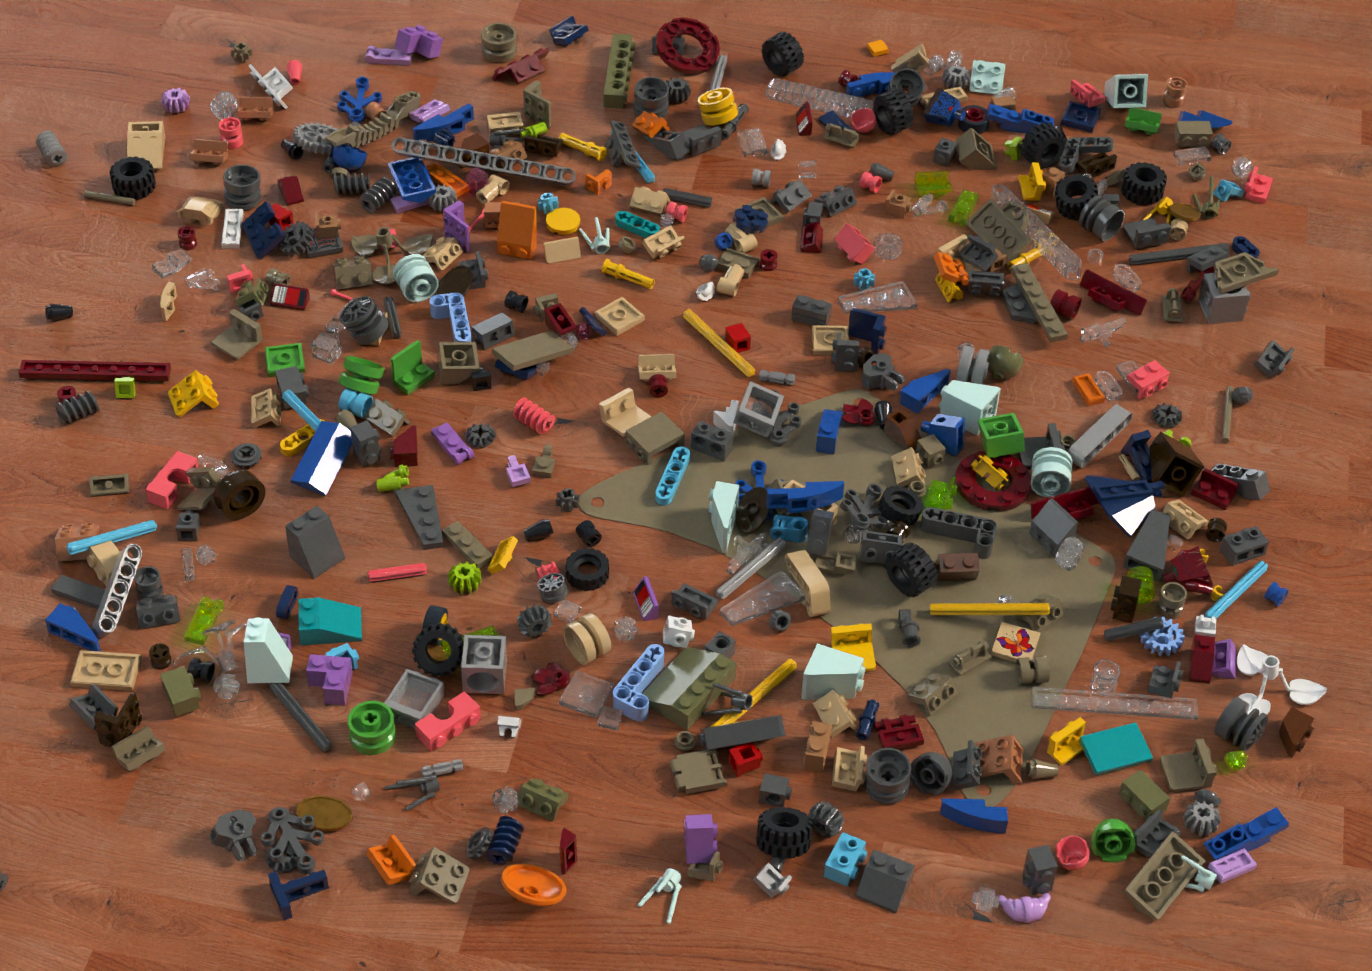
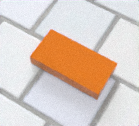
(1088, 389)

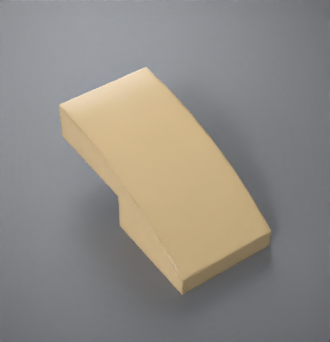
(167, 300)

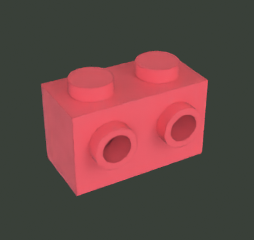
(854, 244)

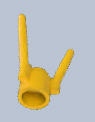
(1162, 208)

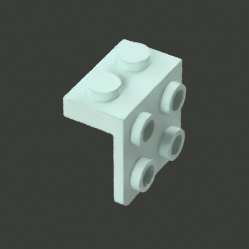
(987, 77)

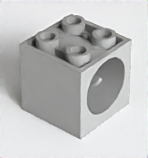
(1225, 306)
(484, 664)

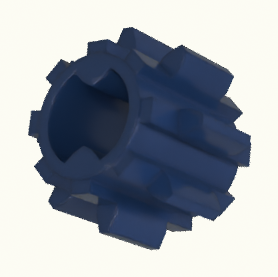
(444, 137)

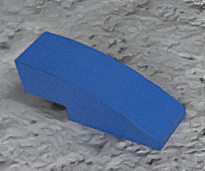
(1215, 121)
(975, 815)

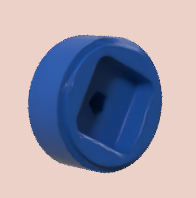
(723, 241)

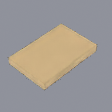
(106, 670)

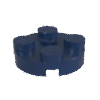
(750, 219)

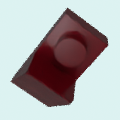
(290, 190)

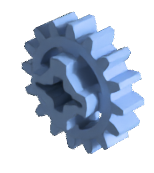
(1162, 639)

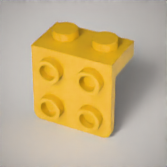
(192, 391)
(855, 641)

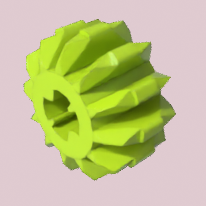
(464, 577)

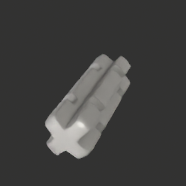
(777, 377)
(442, 768)

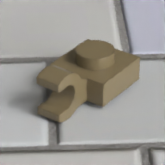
(544, 465)

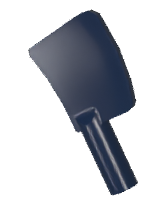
(831, 117)
(592, 322)

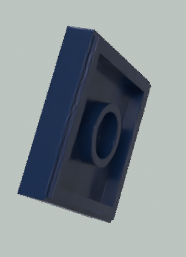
(1080, 116)

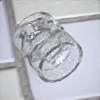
(1105, 676)

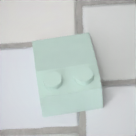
(723, 510)

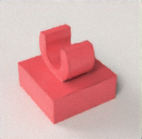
(544, 570)

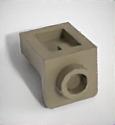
(544, 302)

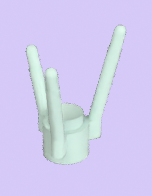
(600, 244)
(1204, 877)
(667, 882)

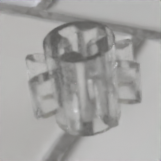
(1241, 167)
(625, 628)
(226, 686)
(505, 799)
(985, 899)

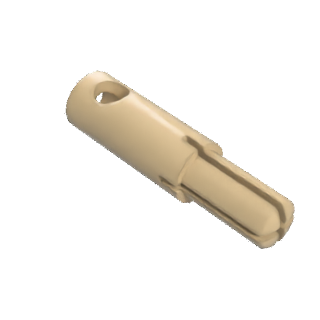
(1129, 468)

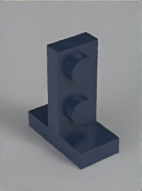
(1139, 451)
(296, 889)

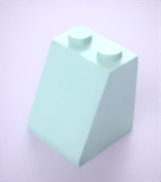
(1127, 90)
(970, 402)
(266, 653)
(831, 671)

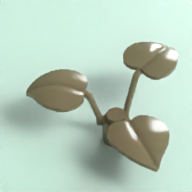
(367, 245)

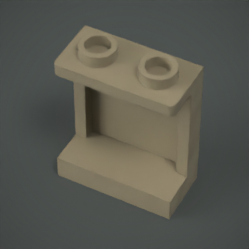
(653, 436)

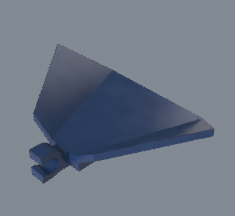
(1125, 501)

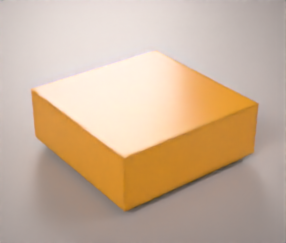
(877, 48)

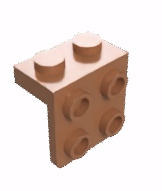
(69, 534)

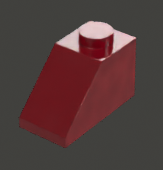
(559, 320)
(405, 448)
(1201, 658)

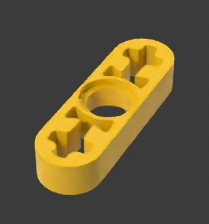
(292, 444)

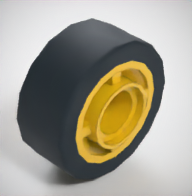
(435, 615)

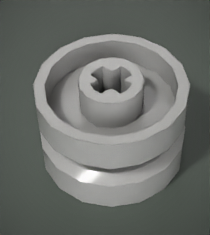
(973, 367)

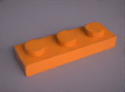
(442, 176)

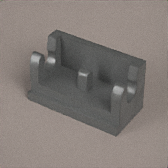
(494, 330)

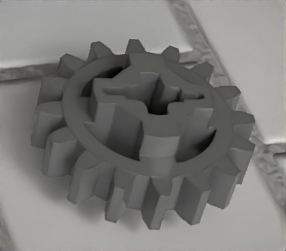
(295, 239)

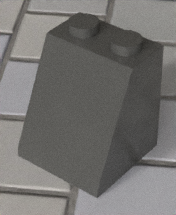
(314, 542)

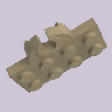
(1002, 227)

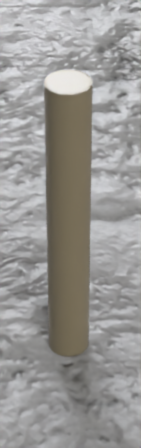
(111, 198)

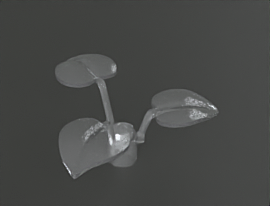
(225, 658)

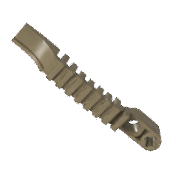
(360, 135)

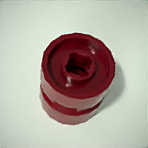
(1066, 304)

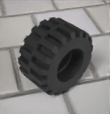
(782, 54)
(893, 111)
(1043, 145)
(132, 177)
(1144, 183)
(1074, 186)
(911, 569)
(434, 666)
(784, 832)

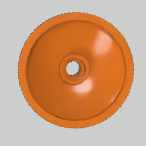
(533, 885)

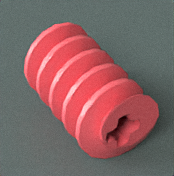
(533, 416)

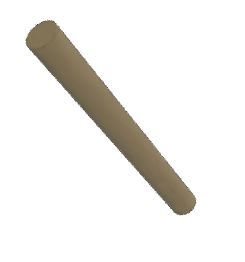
(1227, 415)

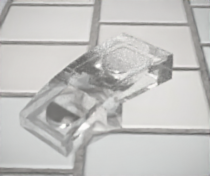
(175, 261)

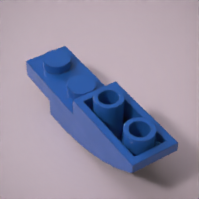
(869, 84)
(1014, 121)
(453, 122)
(812, 497)
(1247, 836)

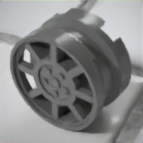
(552, 589)

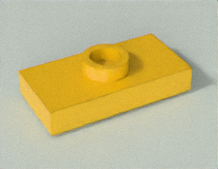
(502, 555)

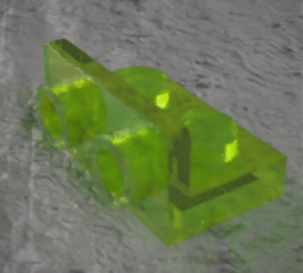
(940, 494)

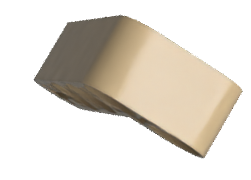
(810, 581)

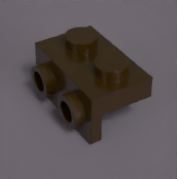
(543, 145)
(1097, 164)

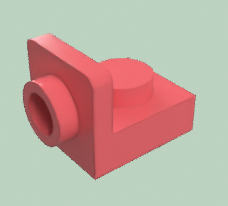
(237, 279)

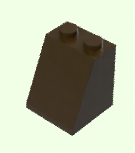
(1174, 464)

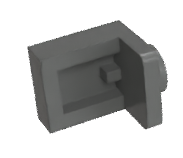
(251, 309)

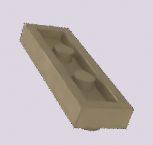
(467, 544)

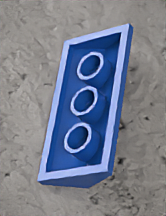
(412, 179)
(323, 458)

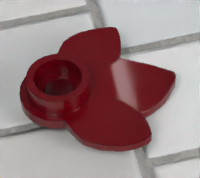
(1190, 290)
(859, 414)
(551, 679)

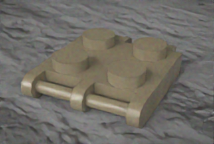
(696, 771)

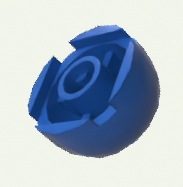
(349, 157)

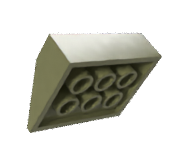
(687, 685)

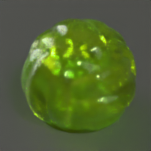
(1236, 760)

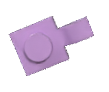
(517, 473)

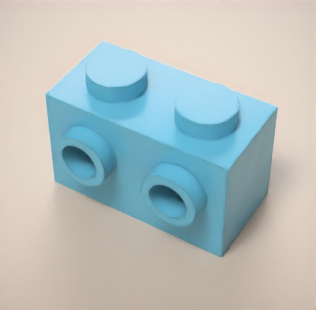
(845, 859)

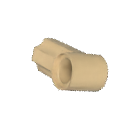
(494, 186)
(743, 241)
(730, 282)

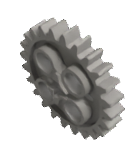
(312, 137)

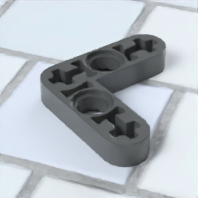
(1079, 145)

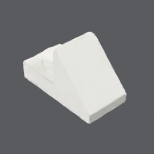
(725, 420)

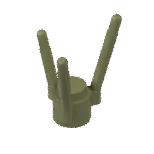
(1209, 209)

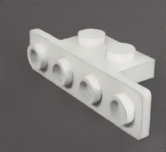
(275, 83)

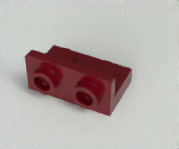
(1215, 489)

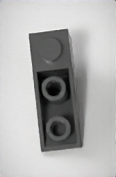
(1252, 482)

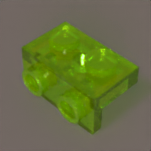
(932, 182)

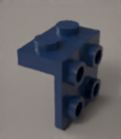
(868, 327)

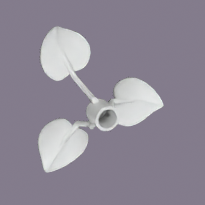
(1253, 661)

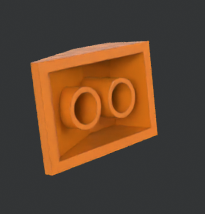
(517, 230)

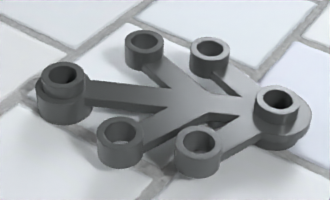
(778, 435)
(861, 520)
(281, 818)

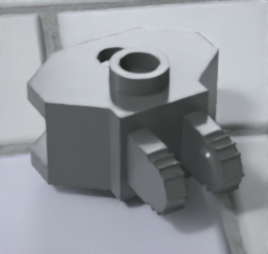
(881, 374)
(235, 833)

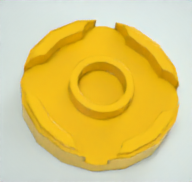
(563, 221)

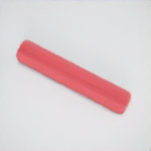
(397, 572)

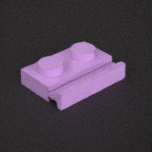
(429, 110)

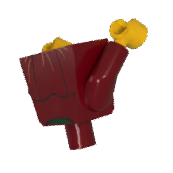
(1192, 573)

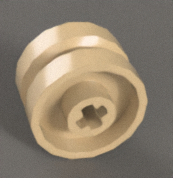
(587, 638)

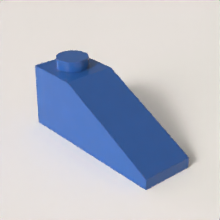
(923, 390)
(828, 431)
(70, 626)

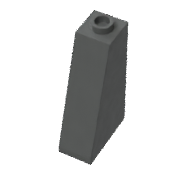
(1150, 545)
(741, 732)

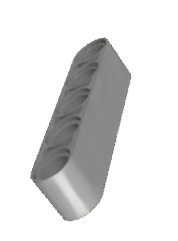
(1099, 435)
(112, 598)

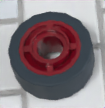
(975, 118)

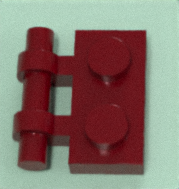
(899, 737)

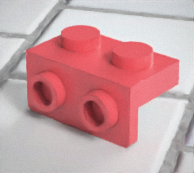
(1087, 94)
(1149, 379)

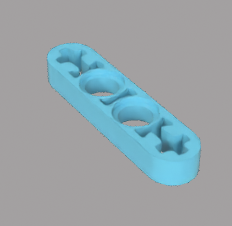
(675, 476)

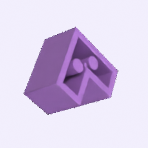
(419, 40)
(332, 674)
(700, 838)

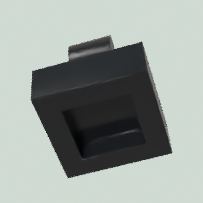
(481, 380)

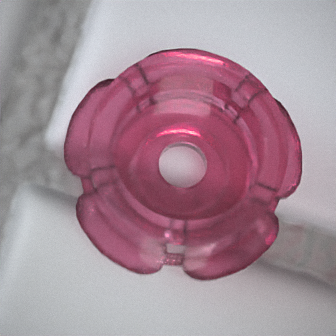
(583, 331)

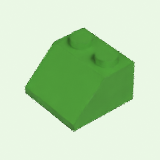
(1001, 435)

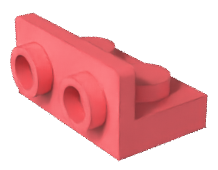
(1257, 187)

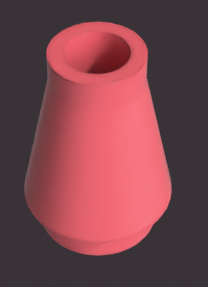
(294, 71)

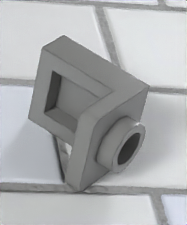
(772, 881)

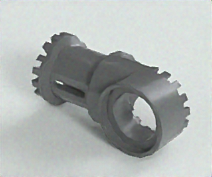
(909, 628)

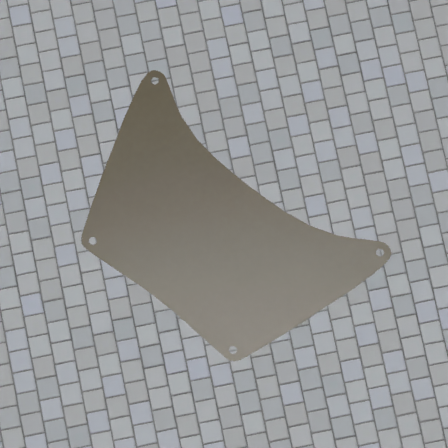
(988, 696)

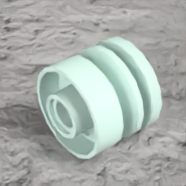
(415, 278)
(1051, 472)

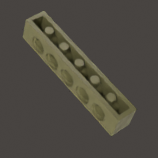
(618, 70)

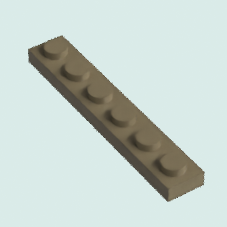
(1039, 302)

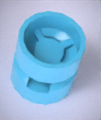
(355, 402)

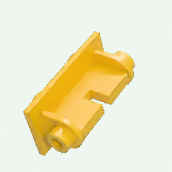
(948, 289)
(985, 466)

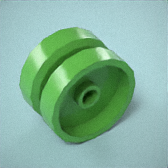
(361, 375)
(371, 727)

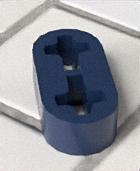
(1241, 245)
(287, 602)

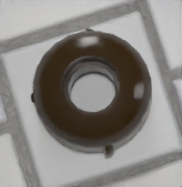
(239, 494)

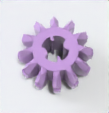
(175, 100)

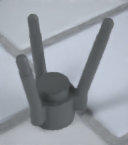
(498, 137)
(740, 701)
(426, 785)

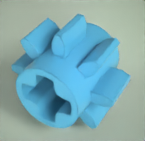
(547, 203)
(864, 279)

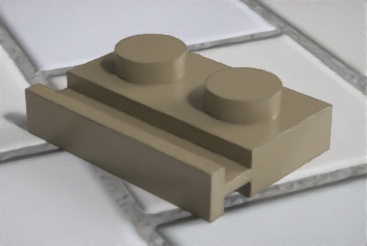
(733, 257)

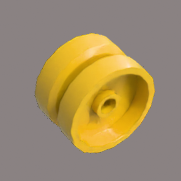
(717, 106)

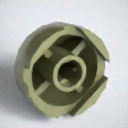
(1004, 363)

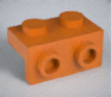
(649, 124)
(392, 861)

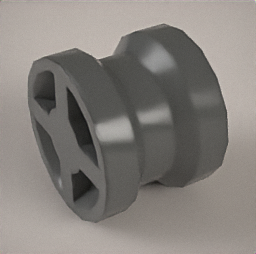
(1221, 144)

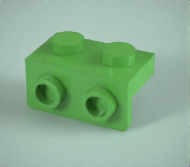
(1143, 120)

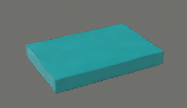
(1115, 748)

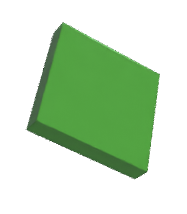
(284, 357)

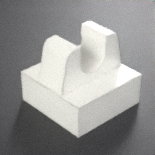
(1205, 626)
(509, 723)

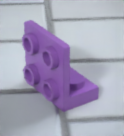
(455, 224)

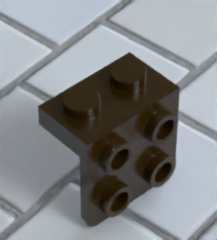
(113, 728)

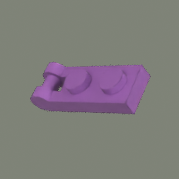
(452, 443)

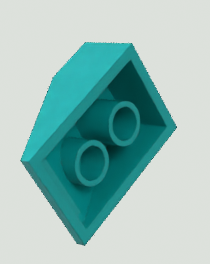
(328, 622)

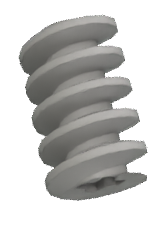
(51, 148)

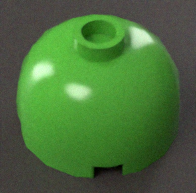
(1112, 840)

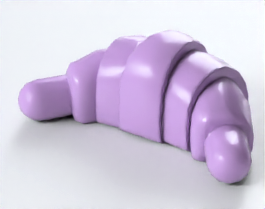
(1026, 908)

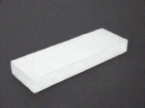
(232, 229)

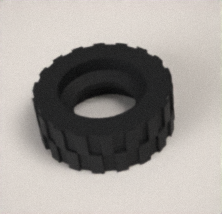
(903, 496)
(587, 556)

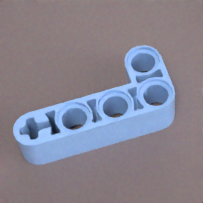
(452, 307)
(628, 692)

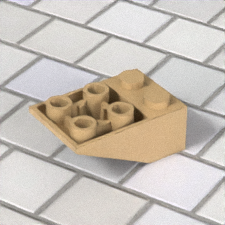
(147, 141)

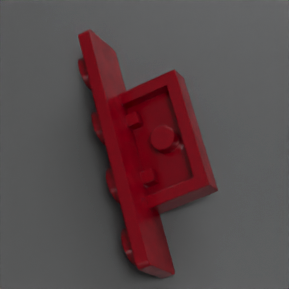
(524, 69)
(1111, 294)
(1076, 503)

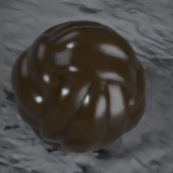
(864, 354)

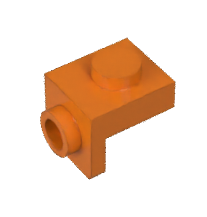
(599, 183)

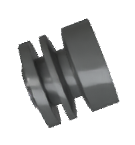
(909, 81)
(651, 95)
(242, 187)
(1101, 218)
(364, 320)
(1237, 722)
(888, 776)

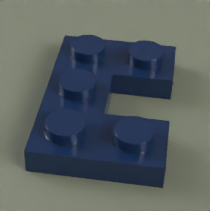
(262, 240)

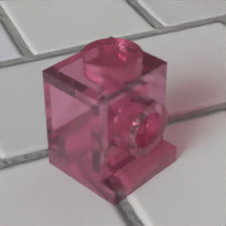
(476, 178)

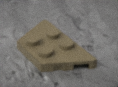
(1241, 271)

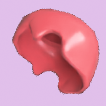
(863, 120)
(1072, 852)

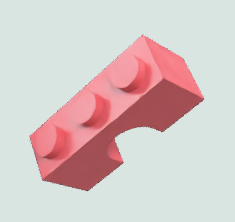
(162, 489)
(436, 732)

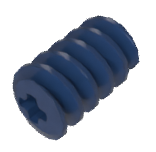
(504, 840)

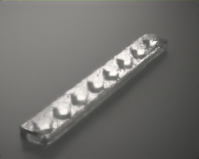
(1114, 703)

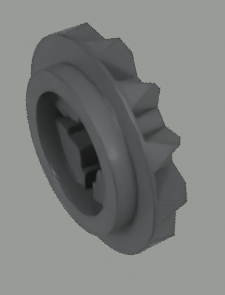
(1173, 419)
(486, 438)
(246, 450)
(478, 843)
(287, 864)

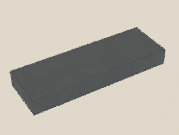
(78, 591)

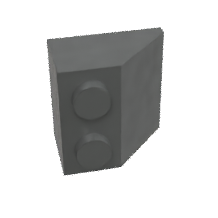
(1052, 526)
(885, 881)

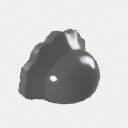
(1208, 796)

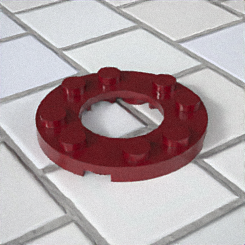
(696, 29)
(984, 499)

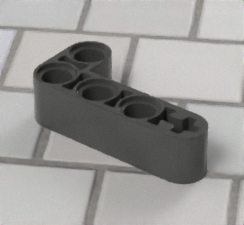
(962, 527)

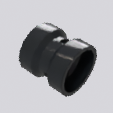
(515, 301)
(588, 533)
(201, 669)

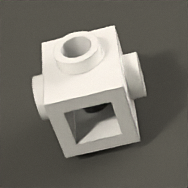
(678, 632)

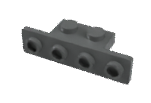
(620, 146)

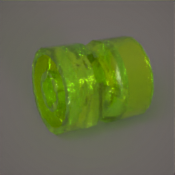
(1147, 590)

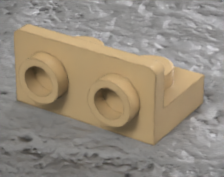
(266, 408)
(1183, 518)

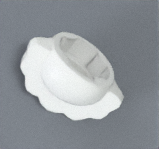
(778, 149)
(705, 291)

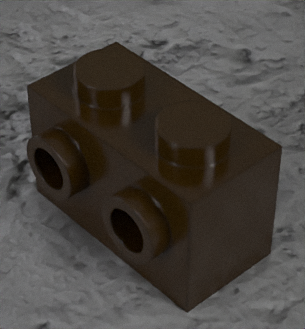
(1127, 598)

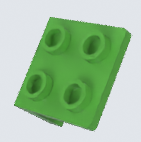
(409, 370)

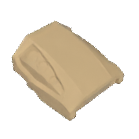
(200, 209)

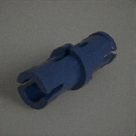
(867, 719)

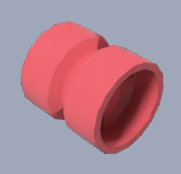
(231, 132)

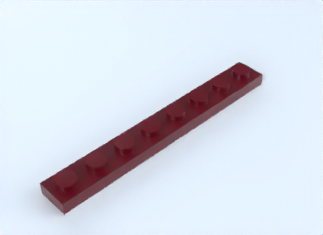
(94, 370)

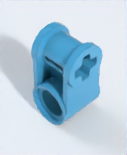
(791, 528)

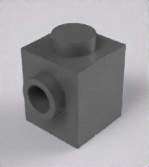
(945, 152)

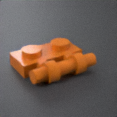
(951, 270)

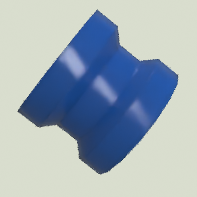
(1276, 594)

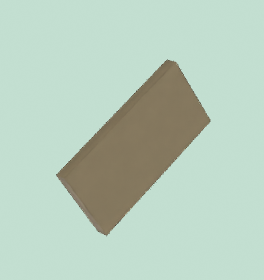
(532, 350)

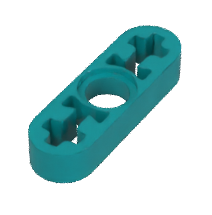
(626, 221)

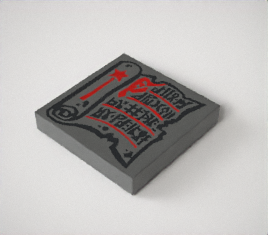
(323, 246)

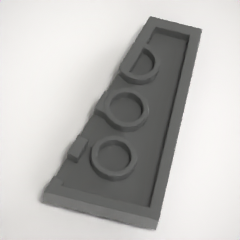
(422, 513)

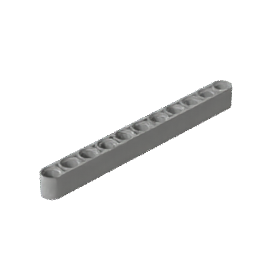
(477, 156)

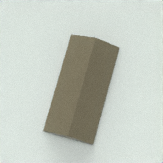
(1162, 877)

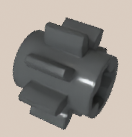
(567, 500)

